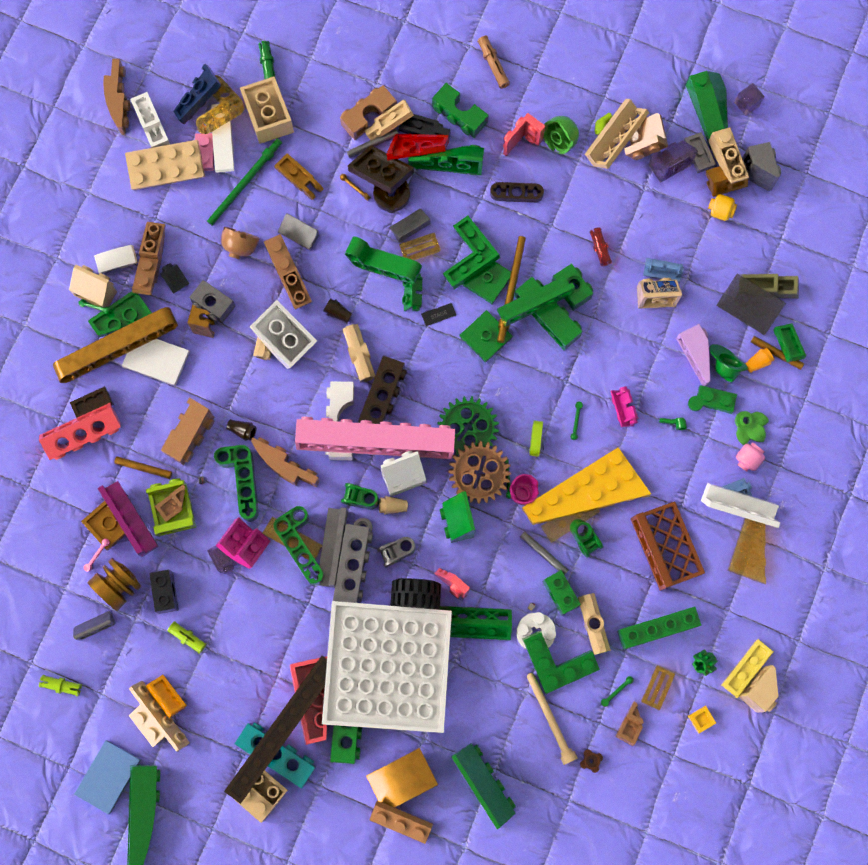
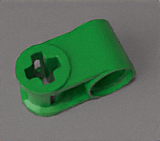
(356, 496)
(587, 540)

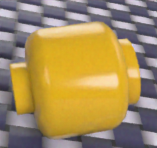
(722, 207)

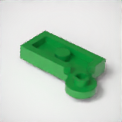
(713, 399)

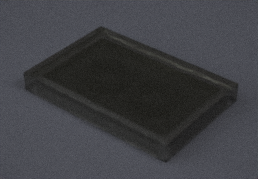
(751, 304)

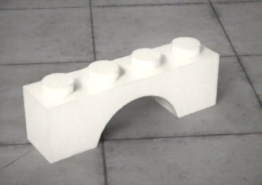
(341, 397)

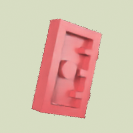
(528, 127)

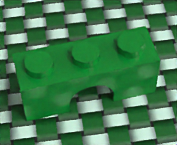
(469, 121)

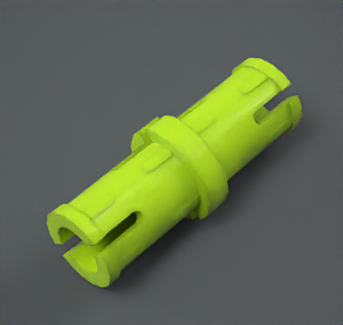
(187, 637)
(60, 685)

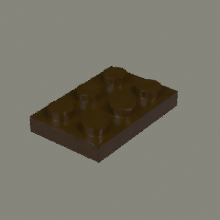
(377, 170)

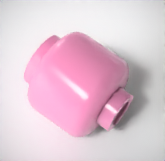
(750, 457)

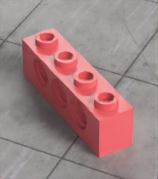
(68, 430)

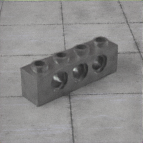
(352, 533)

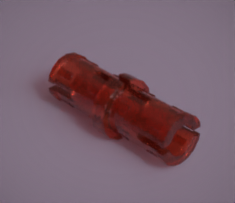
(600, 247)

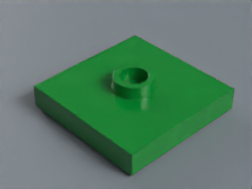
(489, 282)
(483, 335)

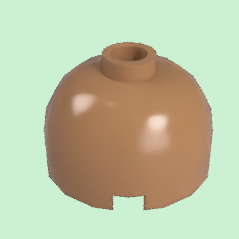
(238, 242)

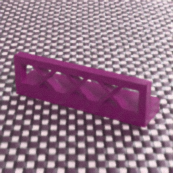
(128, 518)

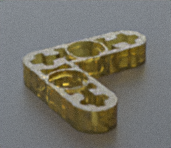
(225, 104)

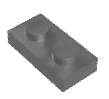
(703, 158)

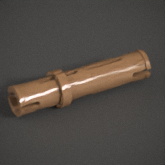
(491, 56)

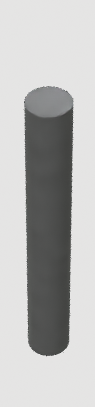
(374, 142)
(544, 553)

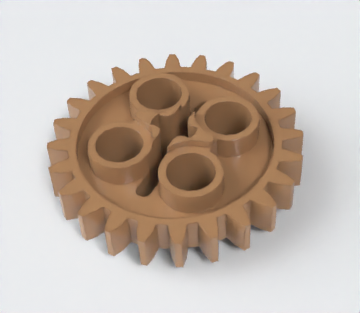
(496, 476)

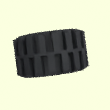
(416, 593)

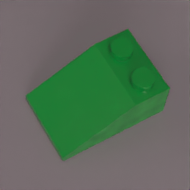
(458, 518)

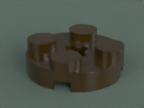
(391, 203)

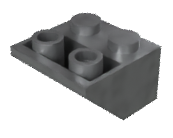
(762, 166)

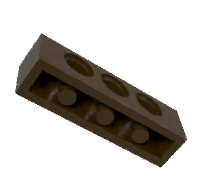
(387, 367)

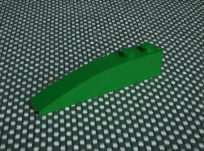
(142, 808)

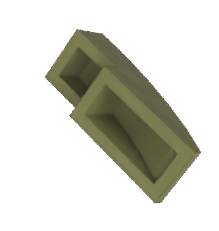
(776, 285)

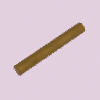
(776, 352)
(143, 467)

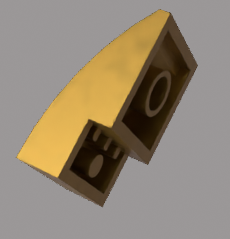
(402, 779)

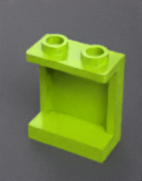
(180, 522)

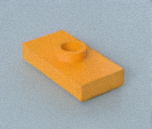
(166, 696)

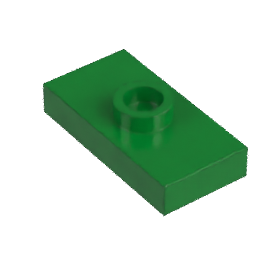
(789, 342)

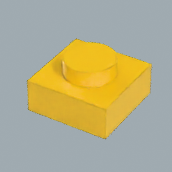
(701, 719)

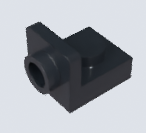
(174, 277)

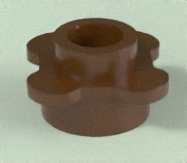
(588, 754)

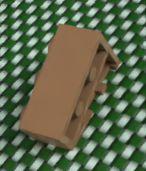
(188, 432)

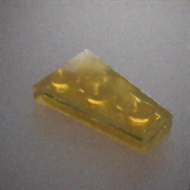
(749, 553)

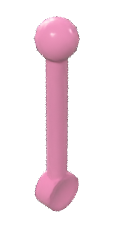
(88, 567)

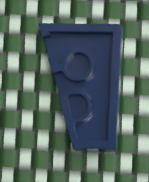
(202, 90)

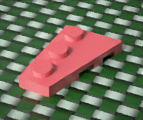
(457, 586)

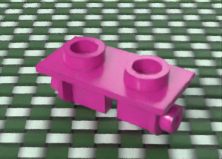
(626, 415)

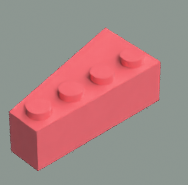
(311, 722)

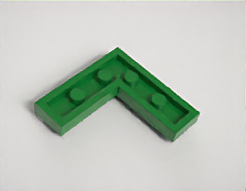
(482, 256)
(557, 676)

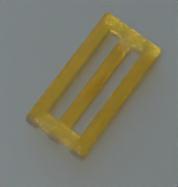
(417, 241)
(651, 703)

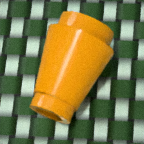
(760, 360)

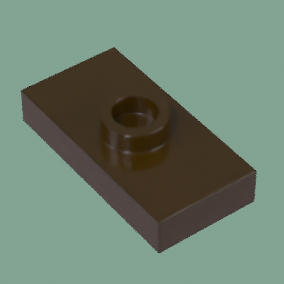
(91, 401)

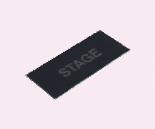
(438, 314)

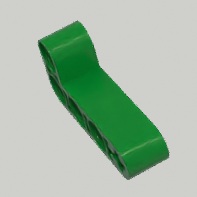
(382, 262)
(241, 483)
(301, 549)

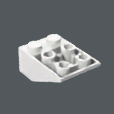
(403, 473)

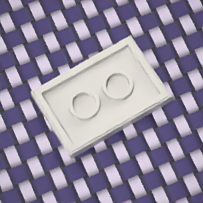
(157, 360)

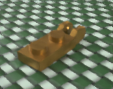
(297, 175)

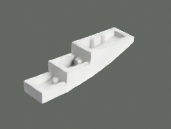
(149, 120)
(223, 146)

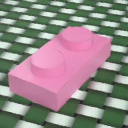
(206, 150)

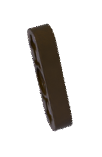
(522, 186)

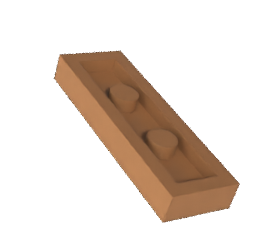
(401, 822)

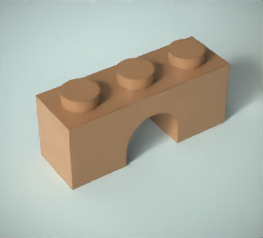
(378, 101)

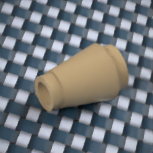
(392, 505)

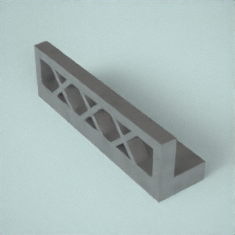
(332, 545)

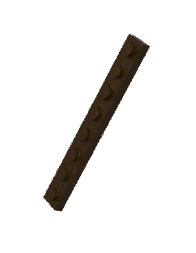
(278, 732)

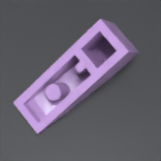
(696, 349)

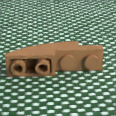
(115, 97)
(150, 258)
(287, 272)
(277, 459)

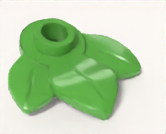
(752, 429)

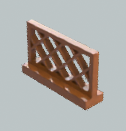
(654, 554)

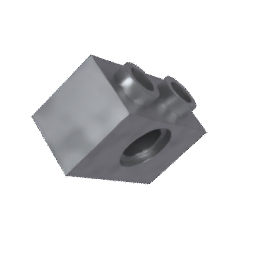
(206, 293)

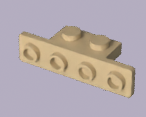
(153, 720)

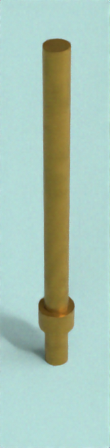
(512, 285)

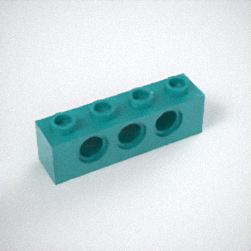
(246, 742)

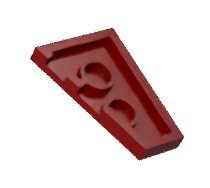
(416, 144)

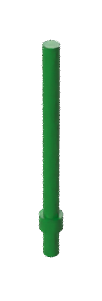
(266, 156)

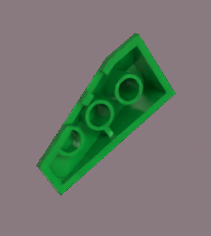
(709, 101)
(456, 160)

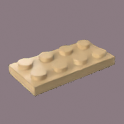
(165, 165)

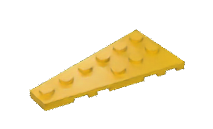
(594, 487)

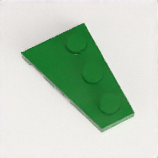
(123, 312)

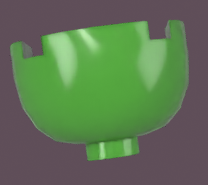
(561, 134)

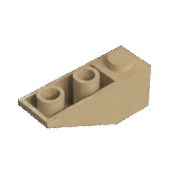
(728, 155)

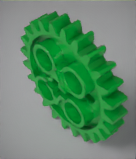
(453, 416)

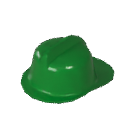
(726, 364)

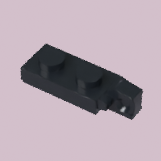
(423, 125)

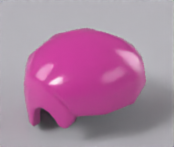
(524, 489)

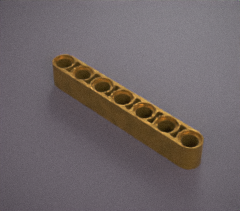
(115, 345)

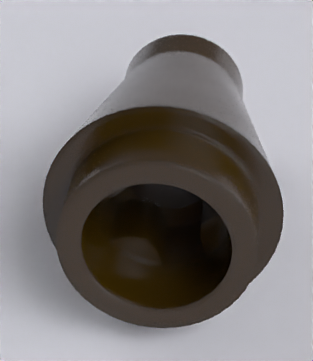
(337, 310)
(244, 430)

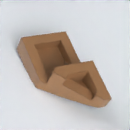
(172, 504)
(630, 726)

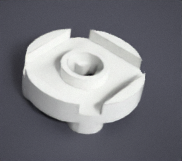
(536, 620)

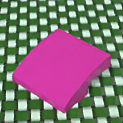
(243, 543)

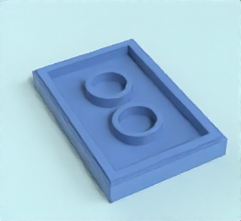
(106, 777)

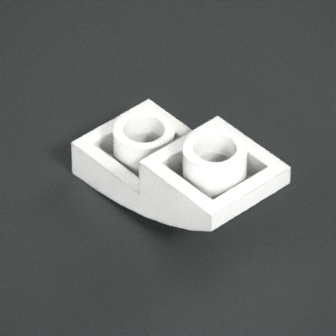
(116, 258)

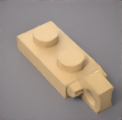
(389, 120)

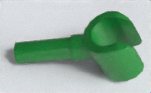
(680, 422)

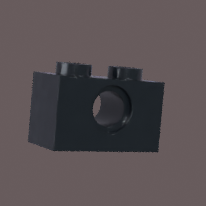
(164, 591)

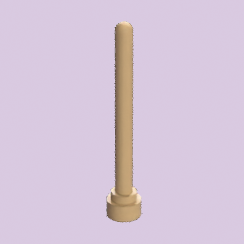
(567, 754)

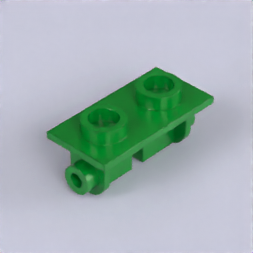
(410, 297)

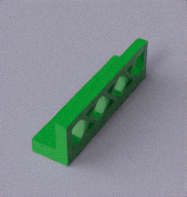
(535, 301)
(480, 628)

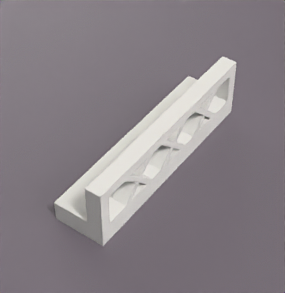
(740, 504)

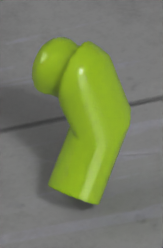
(601, 123)

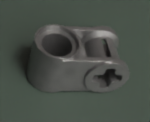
(395, 551)

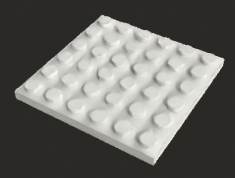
(387, 667)

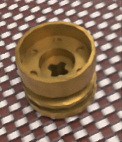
(114, 584)

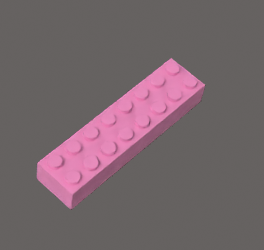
(374, 438)

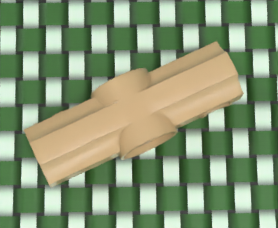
(359, 353)
(596, 636)

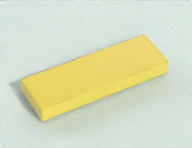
(747, 668)

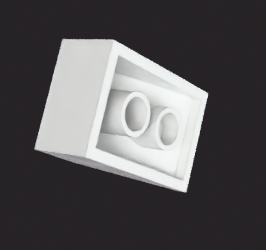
(283, 334)

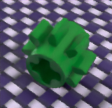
(704, 662)

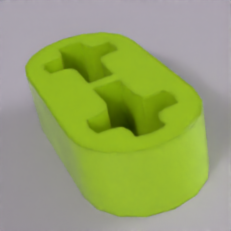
(536, 438)

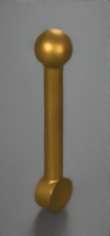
(343, 177)

